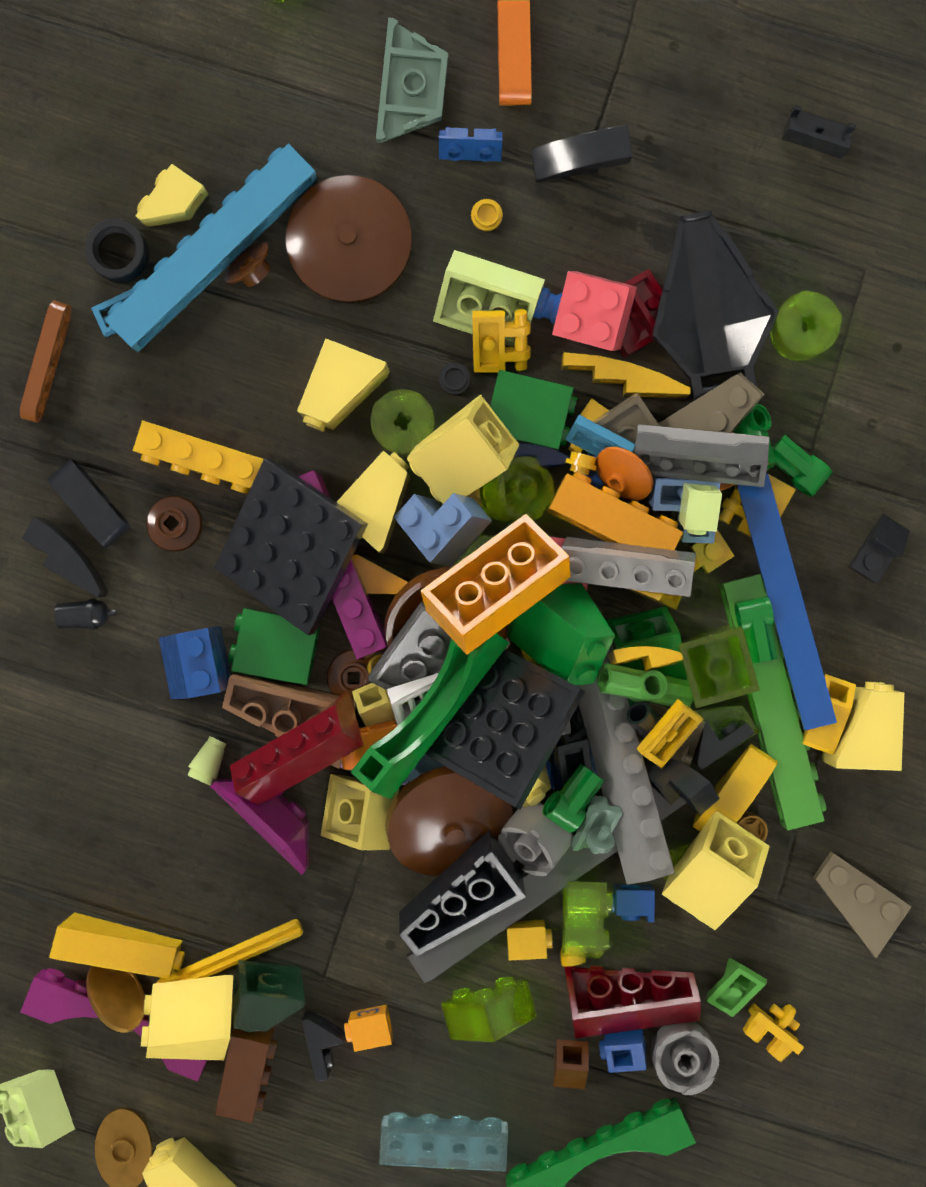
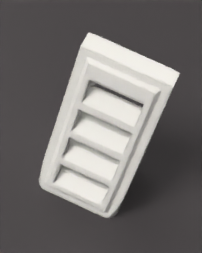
(407, 692)

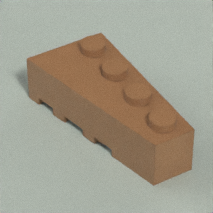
(274, 703)

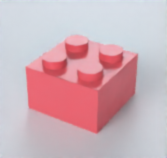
(594, 310)

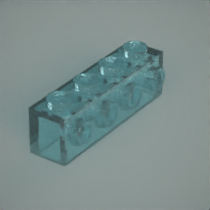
(443, 1142)

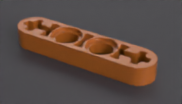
(45, 361)

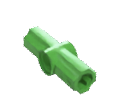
(631, 684)

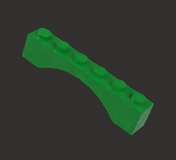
(397, 754)
(657, 1131)

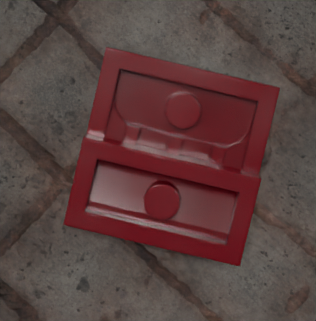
(642, 313)

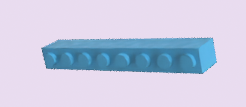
(212, 247)

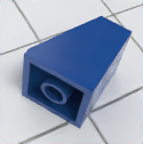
(195, 663)

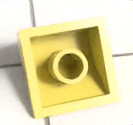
(355, 814)

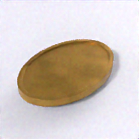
(116, 998)
(123, 1148)

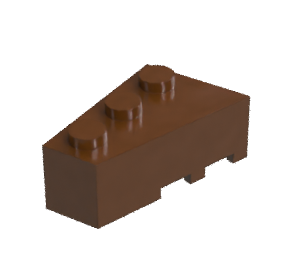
(246, 1073)

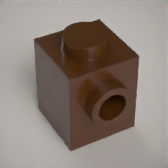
(570, 1064)

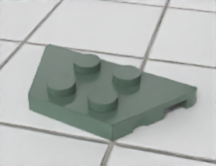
(410, 83)

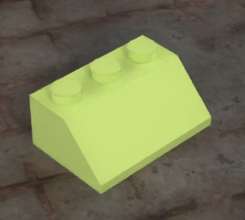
(484, 286)

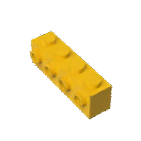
(197, 455)

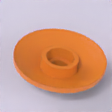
(624, 473)

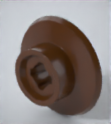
(250, 266)
(184, 534)
(338, 673)

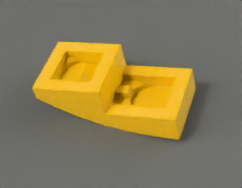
(651, 656)

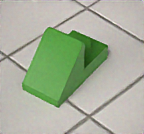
(735, 988)

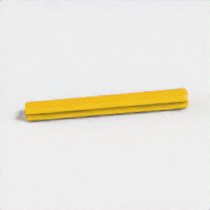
(241, 951)

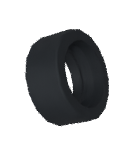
(94, 242)

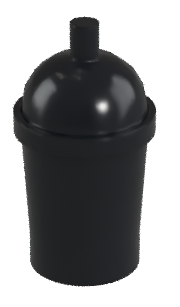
(82, 614)
(643, 718)

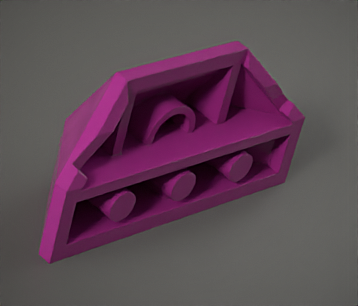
(276, 820)

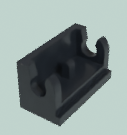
(818, 133)

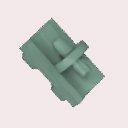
(597, 826)

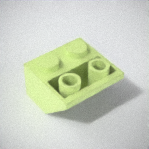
(34, 1110)

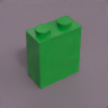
(533, 409)
(272, 647)

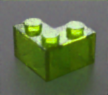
(583, 917)
(489, 1011)

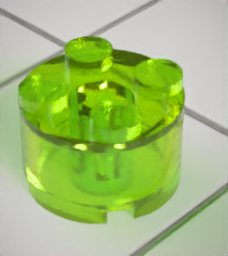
(822, 321)
(387, 413)
(518, 491)

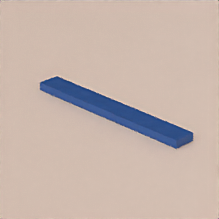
(787, 605)

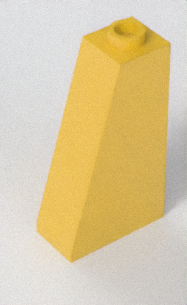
(116, 947)

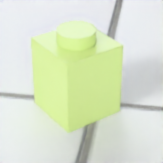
(700, 508)

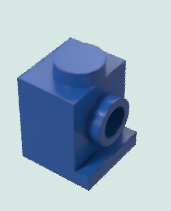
(634, 901)
(624, 1051)

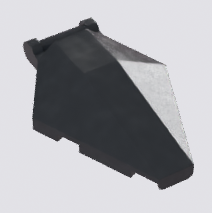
(711, 306)

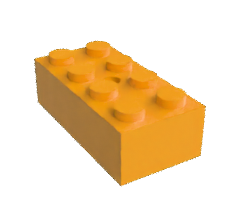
(610, 518)
(496, 583)

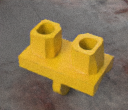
(761, 1023)

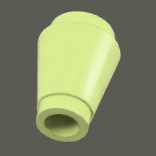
(207, 761)

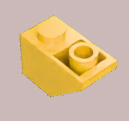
(827, 737)

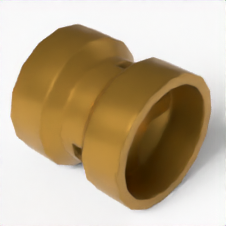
(755, 825)

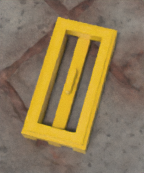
(666, 731)

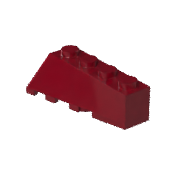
(298, 753)
(629, 1000)

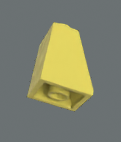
(339, 385)
(464, 452)
(378, 497)
(873, 731)
(717, 871)
(189, 1019)
(182, 1165)

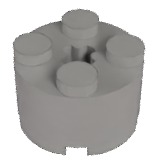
(534, 840)
(687, 1075)

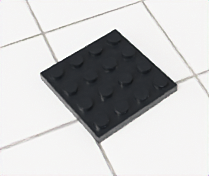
(290, 546)
(507, 728)

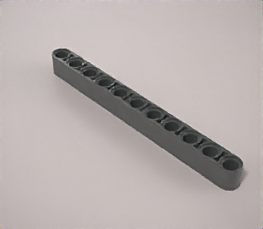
(537, 890)

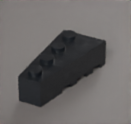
(462, 896)

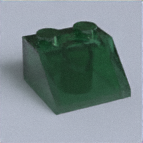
(265, 995)

